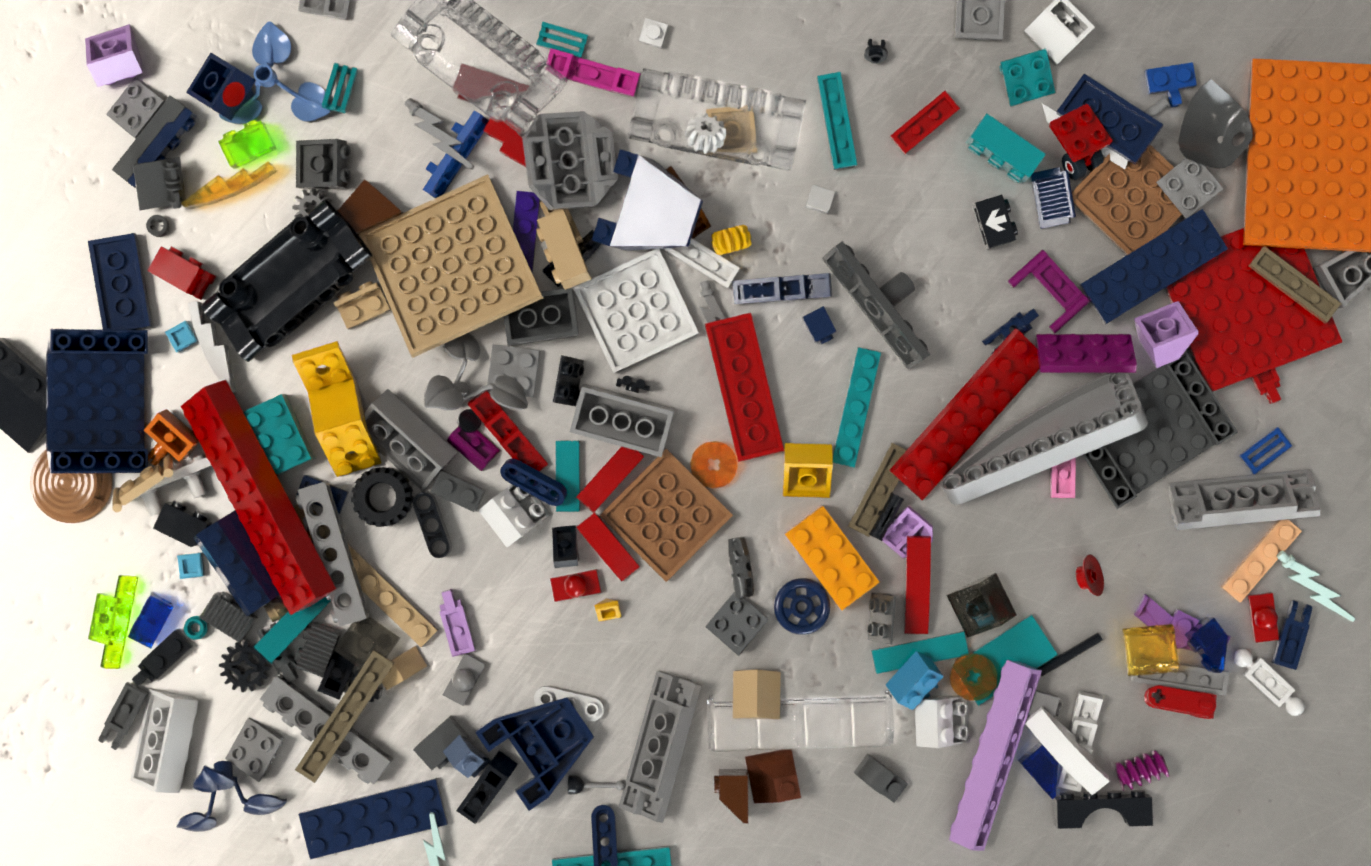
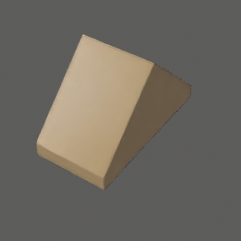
(404, 667)

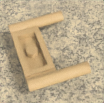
(146, 480)

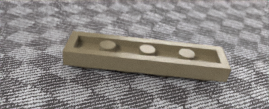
(1294, 284)
(877, 492)

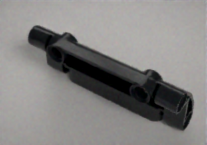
(287, 280)

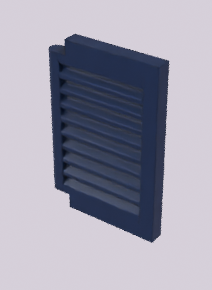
(1053, 197)

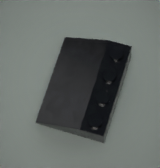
(21, 397)

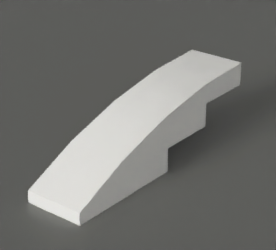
(216, 355)
(1084, 728)
(1067, 751)

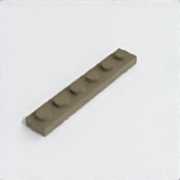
(344, 716)

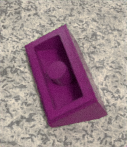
(473, 447)

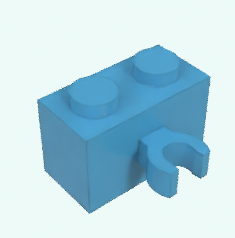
(914, 680)

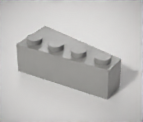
(1345, 275)

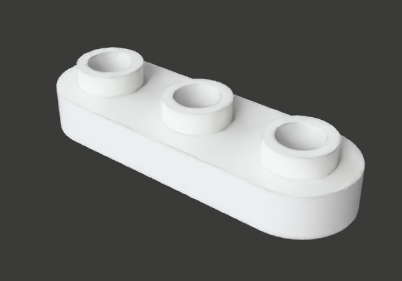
(579, 701)

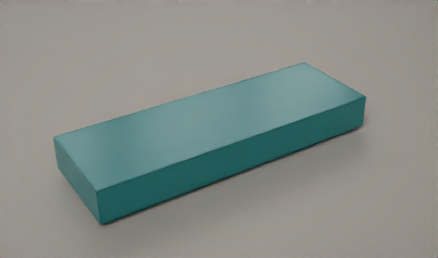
(568, 473)

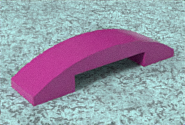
(594, 74)

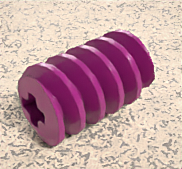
(1141, 769)

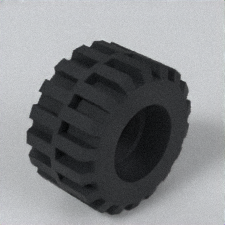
(362, 501)

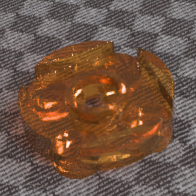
(727, 464)
(969, 689)

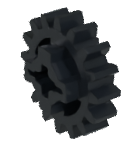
(244, 677)

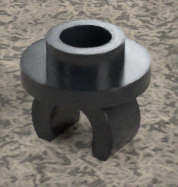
(875, 53)

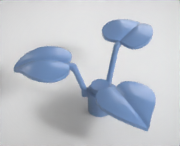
(269, 47)

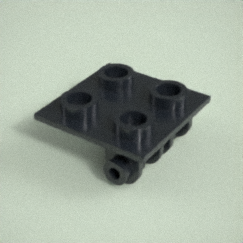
(568, 381)

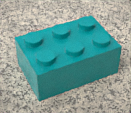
(1004, 149)
(280, 434)

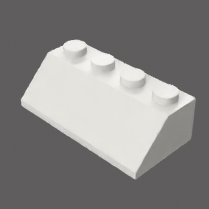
(164, 741)

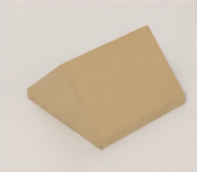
(756, 694)

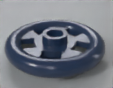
(812, 589)

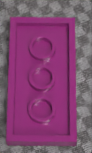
(1085, 353)

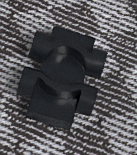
(632, 386)

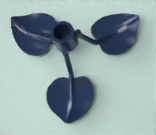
(222, 779)

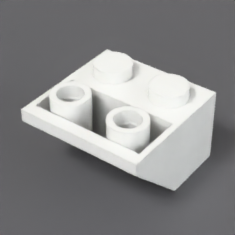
(1059, 29)
(513, 514)
(941, 721)

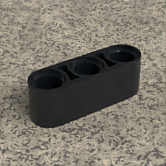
(423, 516)

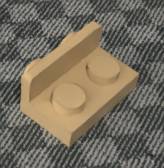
(362, 305)

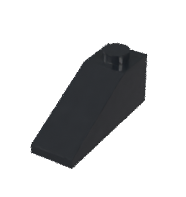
(487, 787)

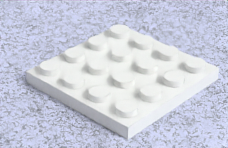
(636, 310)

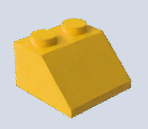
(807, 470)

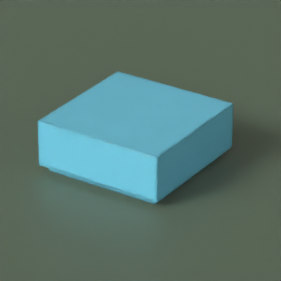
(181, 336)
(191, 565)

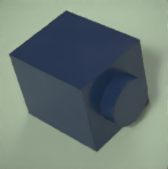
(819, 325)

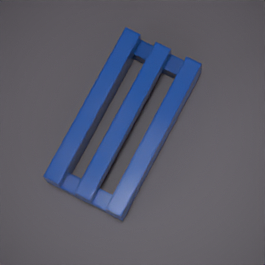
(1249, 462)

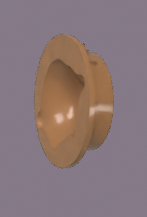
(69, 495)

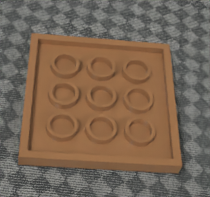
(1128, 200)
(666, 515)

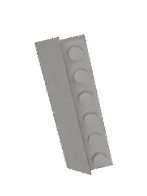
(1243, 499)
(660, 746)

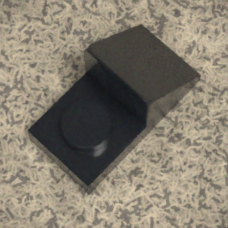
(565, 546)
(336, 676)

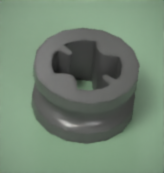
(156, 233)

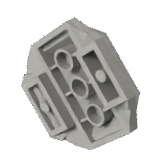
(588, 156)

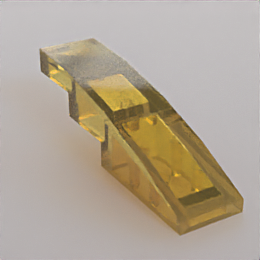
(220, 189)

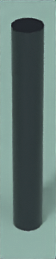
(1070, 654)

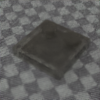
(363, 639)

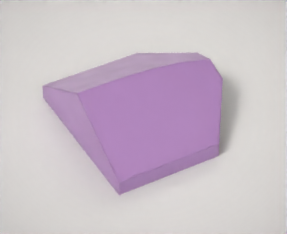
(907, 523)

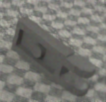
(123, 713)

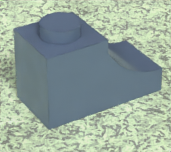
(466, 757)

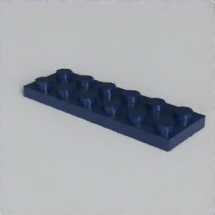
(1153, 266)
(372, 818)

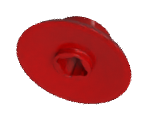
(1090, 575)

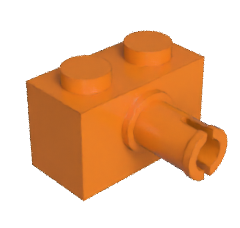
(171, 437)

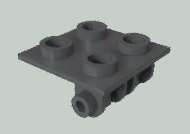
(159, 183)
(881, 618)
(737, 623)

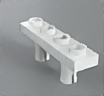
(188, 472)

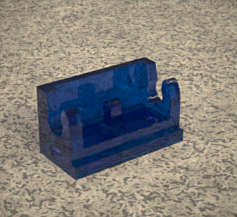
(150, 620)

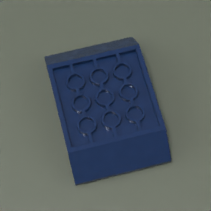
(95, 401)

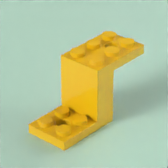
(336, 409)

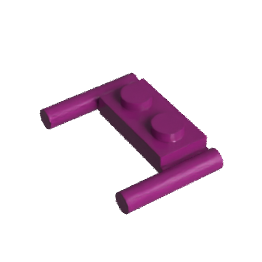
(1056, 284)

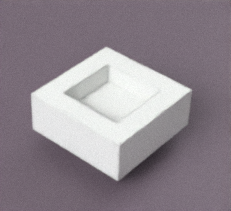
(653, 33)

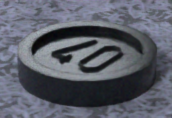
(468, 421)

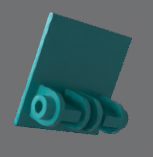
(1027, 77)

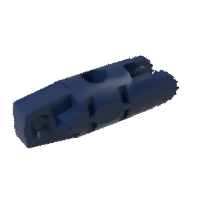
(1018, 321)

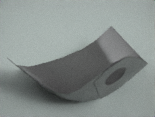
(1213, 115)

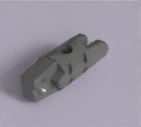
(740, 567)
(285, 663)

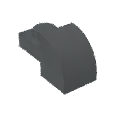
(880, 778)

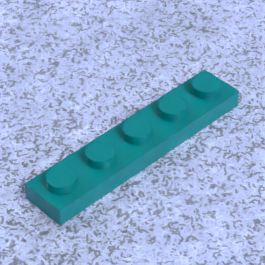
(856, 407)
(641, 857)

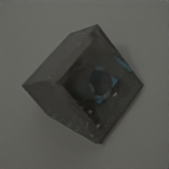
(981, 605)

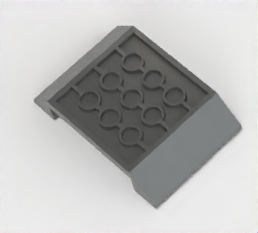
(1181, 425)

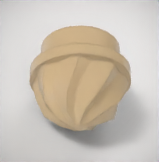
(275, 609)

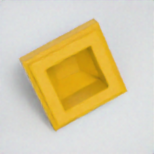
(607, 610)

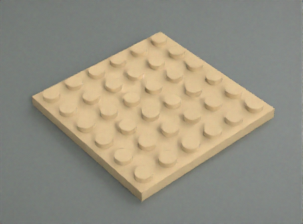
(450, 266)

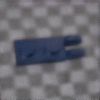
(1292, 637)

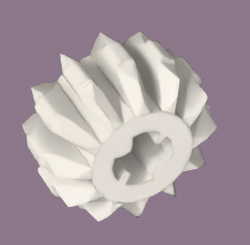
(705, 133)

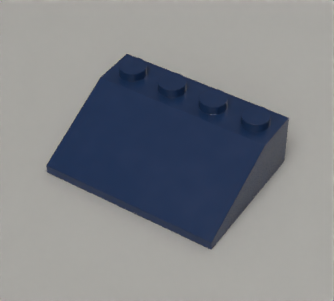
(237, 563)

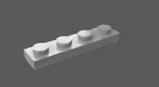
(1189, 678)

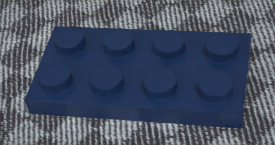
(1125, 123)
(119, 282)

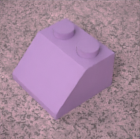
(113, 56)
(1165, 333)

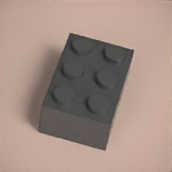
(543, 320)

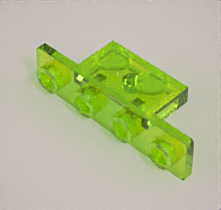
(112, 620)

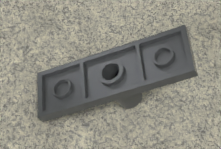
(879, 303)

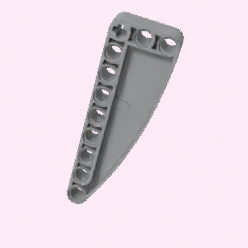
(1051, 435)

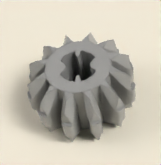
(307, 200)

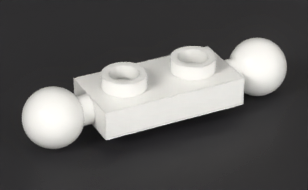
(1269, 682)

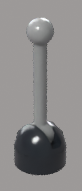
(576, 785)

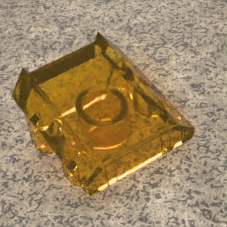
(1150, 650)

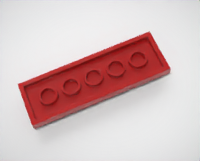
(744, 387)

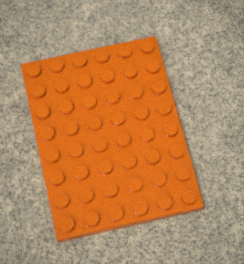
(1309, 156)

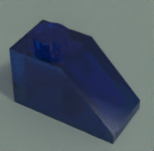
(1042, 768)

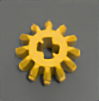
(731, 239)

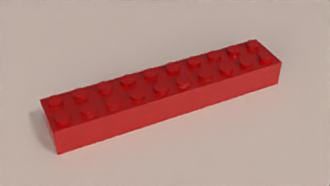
(258, 497)

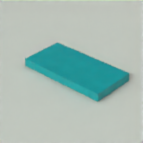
(1020, 643)

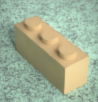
(562, 250)

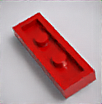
(924, 122)

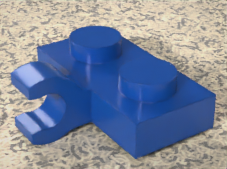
(1171, 80)

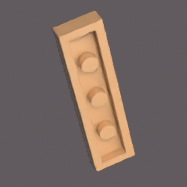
(1260, 559)

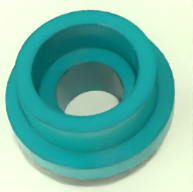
(188, 627)

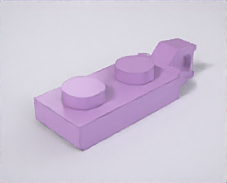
(456, 625)

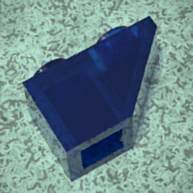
(1210, 643)

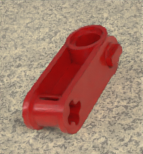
(1182, 701)

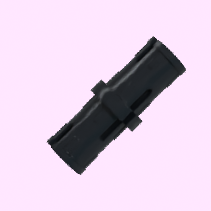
(886, 516)

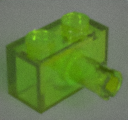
(246, 144)

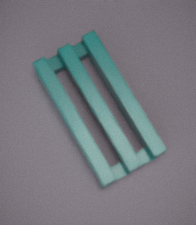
(543, 33)
(343, 70)

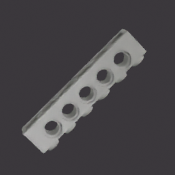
(322, 493)
(302, 701)

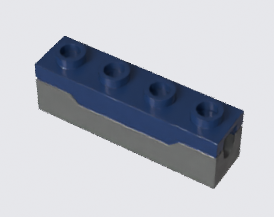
(156, 138)

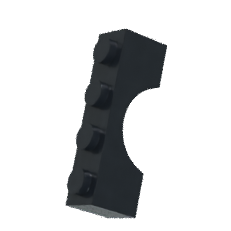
(1073, 810)

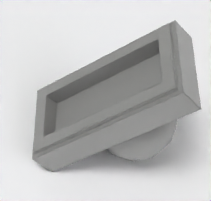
(464, 679)

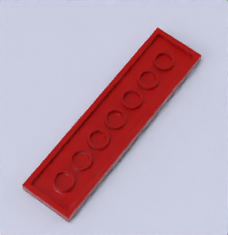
(967, 415)

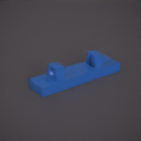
(448, 167)

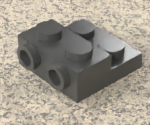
(322, 164)

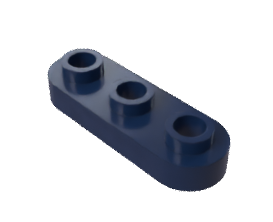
(533, 482)
(604, 830)

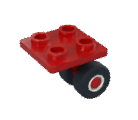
(1082, 139)

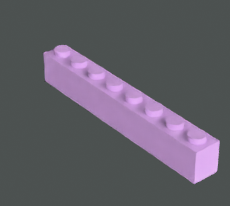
(995, 755)

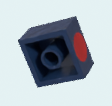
(220, 86)

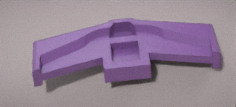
(1152, 614)

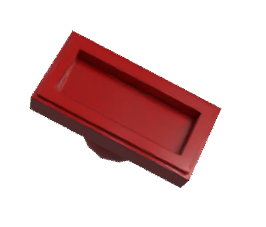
(575, 585)
(1263, 617)

